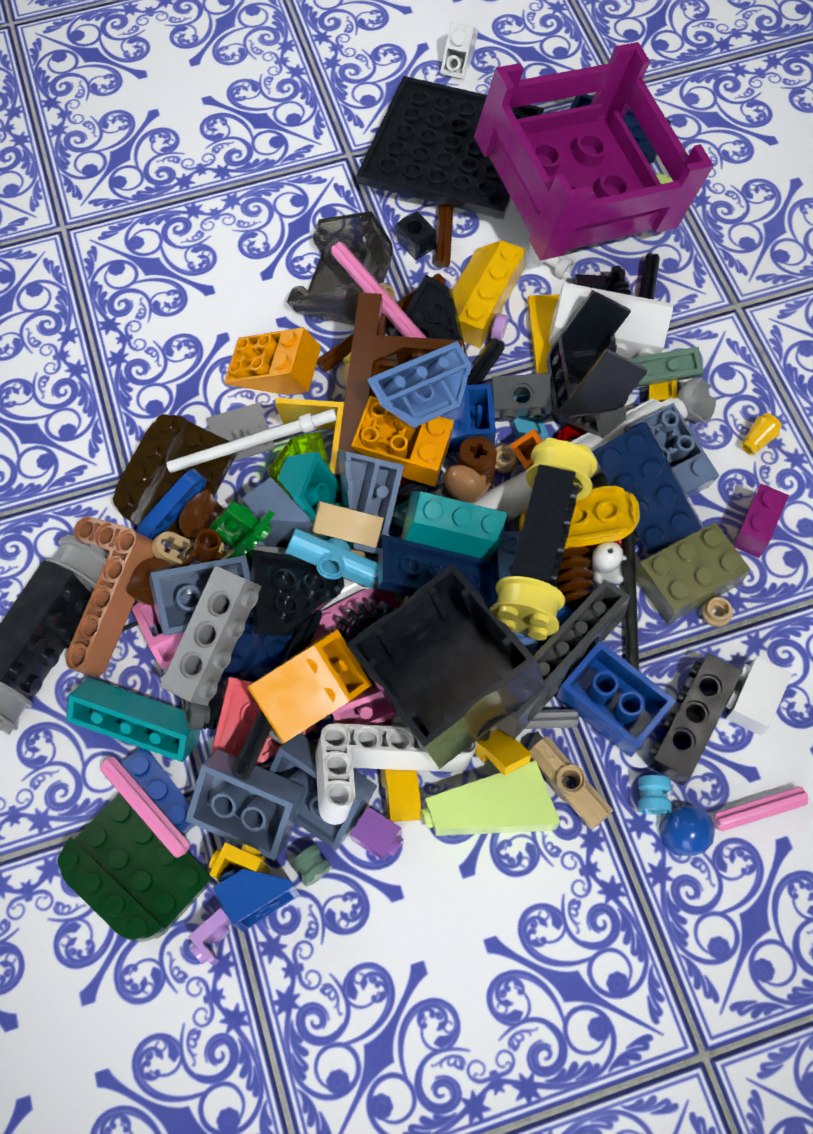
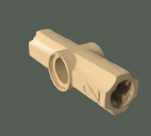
(584, 798)

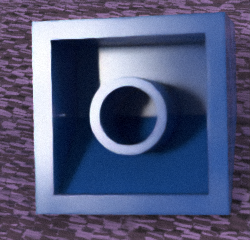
(252, 896)

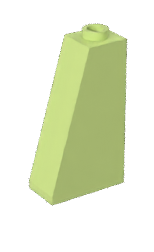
(494, 805)

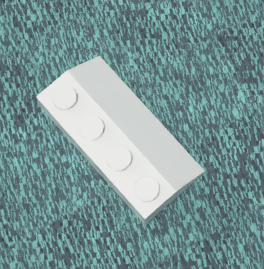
(640, 333)

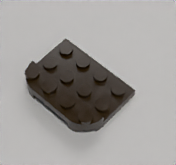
(147, 475)

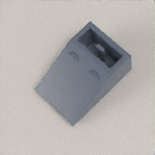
(680, 449)

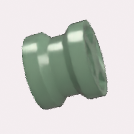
(311, 865)

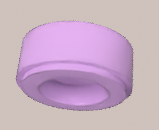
(499, 326)

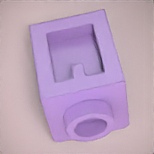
(212, 930)

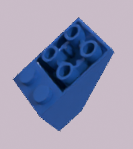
(473, 416)

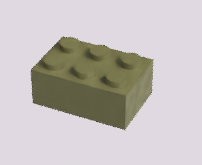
(691, 572)

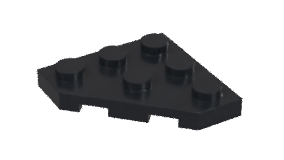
(434, 311)
(289, 592)

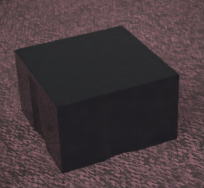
(447, 665)

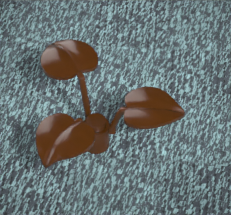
(193, 524)

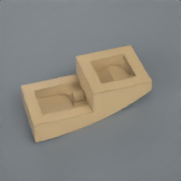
(347, 524)

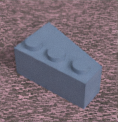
(369, 487)

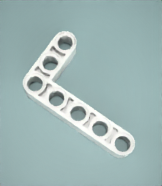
(371, 747)

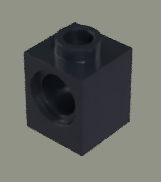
(416, 235)

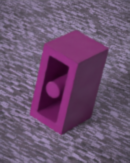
(760, 520)

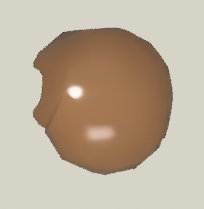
(465, 484)

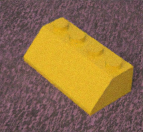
(486, 288)

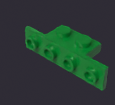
(241, 529)

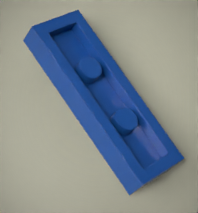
(159, 787)

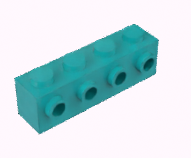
(131, 719)

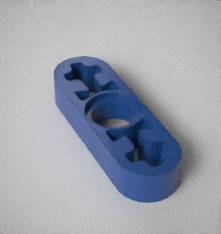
(172, 504)

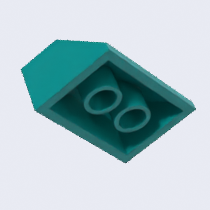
(310, 481)
(453, 525)

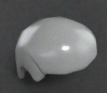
(698, 402)

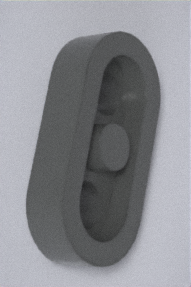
(195, 715)

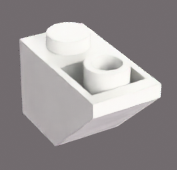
(459, 50)

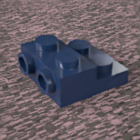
(257, 653)

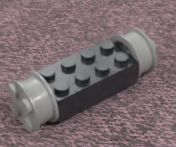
(44, 623)

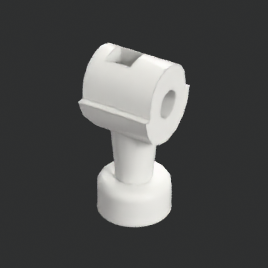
(561, 265)

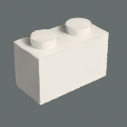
(758, 695)

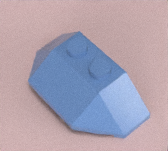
(424, 385)

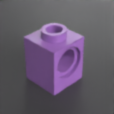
(377, 834)

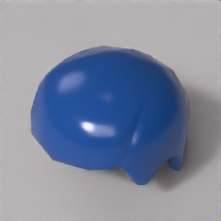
(687, 831)

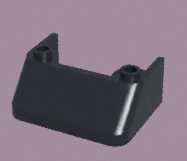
(583, 361)

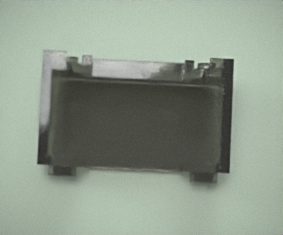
(332, 290)

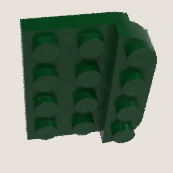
(130, 874)

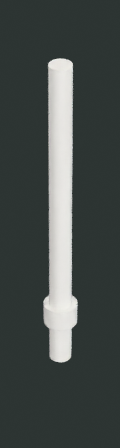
(305, 423)

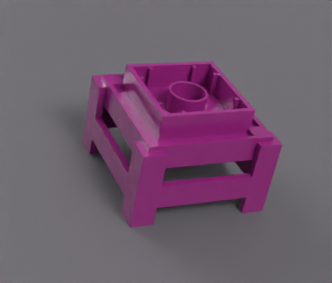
(580, 168)

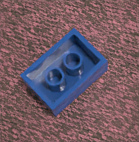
(615, 698)

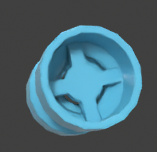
(654, 796)

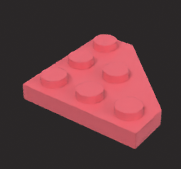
(236, 720)

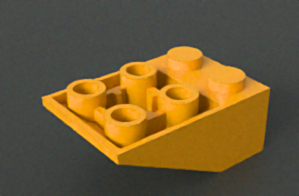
(275, 362)
(393, 440)
(309, 686)

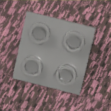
(239, 424)

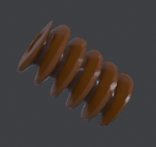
(480, 456)
(573, 576)

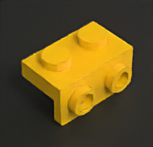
(235, 858)

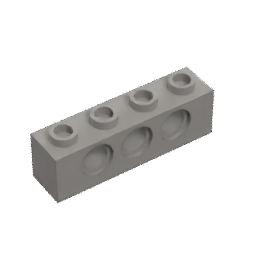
(197, 645)

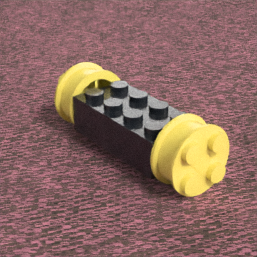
(529, 597)

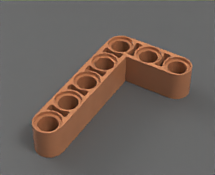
(109, 601)

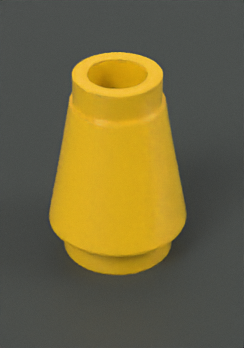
(761, 433)

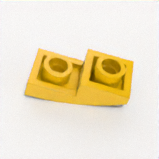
(503, 752)
(401, 795)

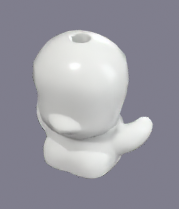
(606, 563)

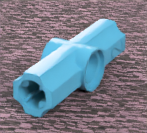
(333, 558)

